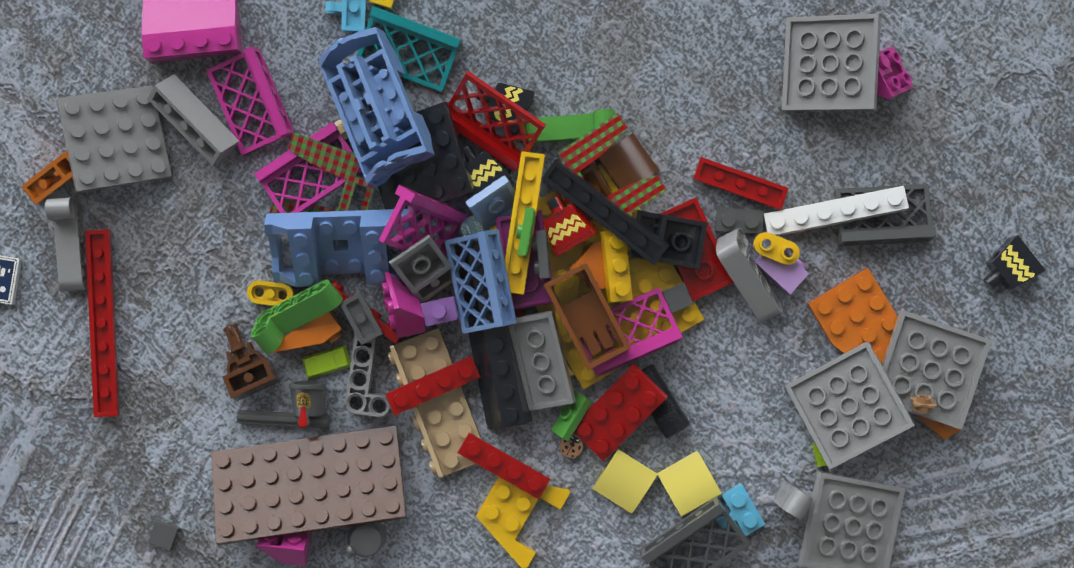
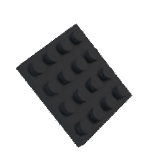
(442, 175)

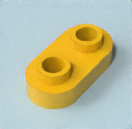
(776, 249)
(271, 292)

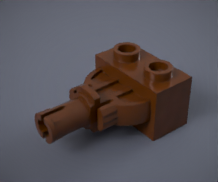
(248, 369)

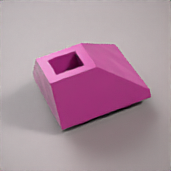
(892, 75)
(403, 308)
(288, 549)

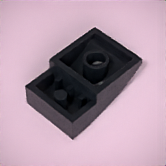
(682, 234)

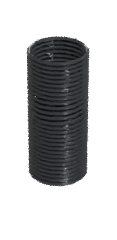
(667, 417)

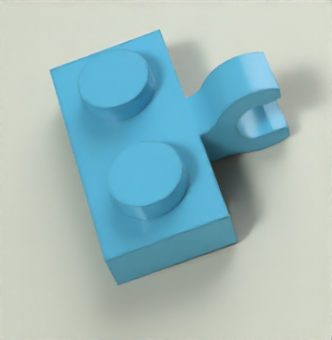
(352, 14)
(741, 510)

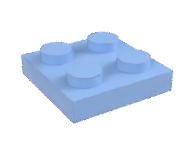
(492, 202)

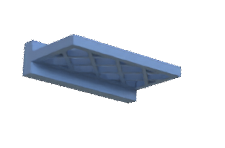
(494, 279)

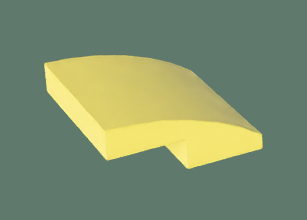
(624, 481)
(689, 483)

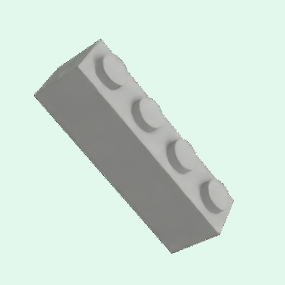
(193, 119)

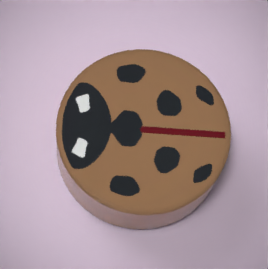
(572, 447)

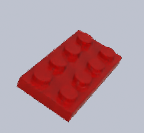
(712, 273)
(619, 412)

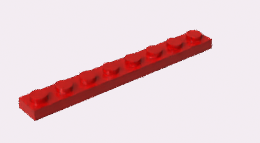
(102, 323)

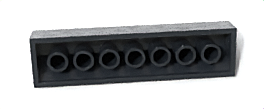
(496, 362)

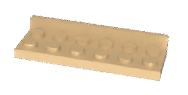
(444, 418)

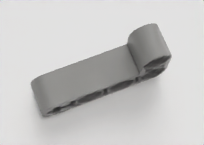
(69, 242)
(734, 256)
(364, 391)
(793, 501)

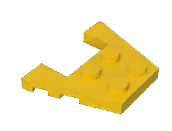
(508, 509)

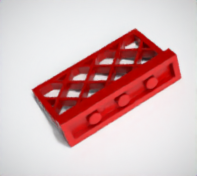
(484, 134)

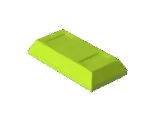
(326, 362)

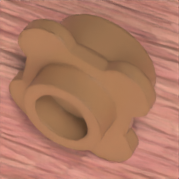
(923, 404)

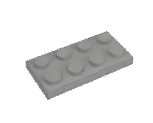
(541, 361)

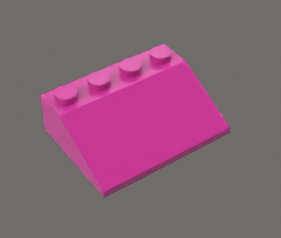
(190, 29)

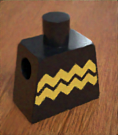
(518, 95)
(483, 169)
(1012, 265)

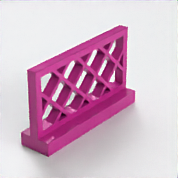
(265, 88)
(289, 161)
(418, 204)
(644, 347)

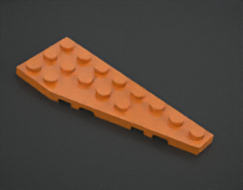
(861, 313)

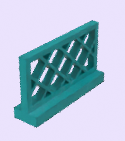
(419, 31)

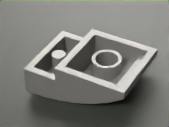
(423, 268)

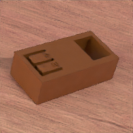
(587, 315)

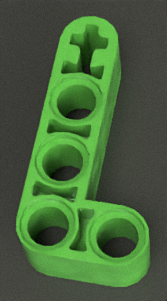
(569, 126)
(293, 313)

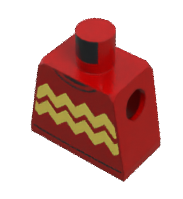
(567, 226)

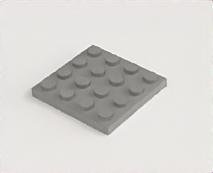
(831, 63)
(113, 138)
(937, 363)
(849, 405)
(851, 523)

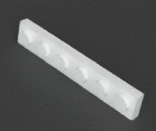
(837, 211)

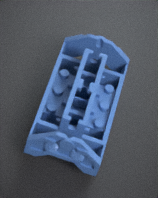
(375, 82)
(331, 245)

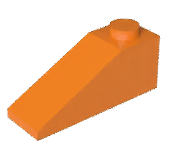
(49, 179)
(315, 332)

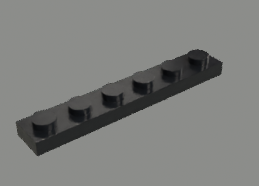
(605, 211)

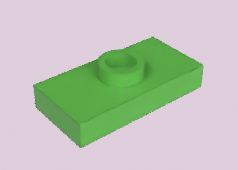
(524, 232)
(571, 416)

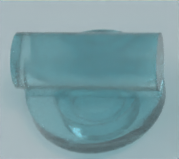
(470, 226)

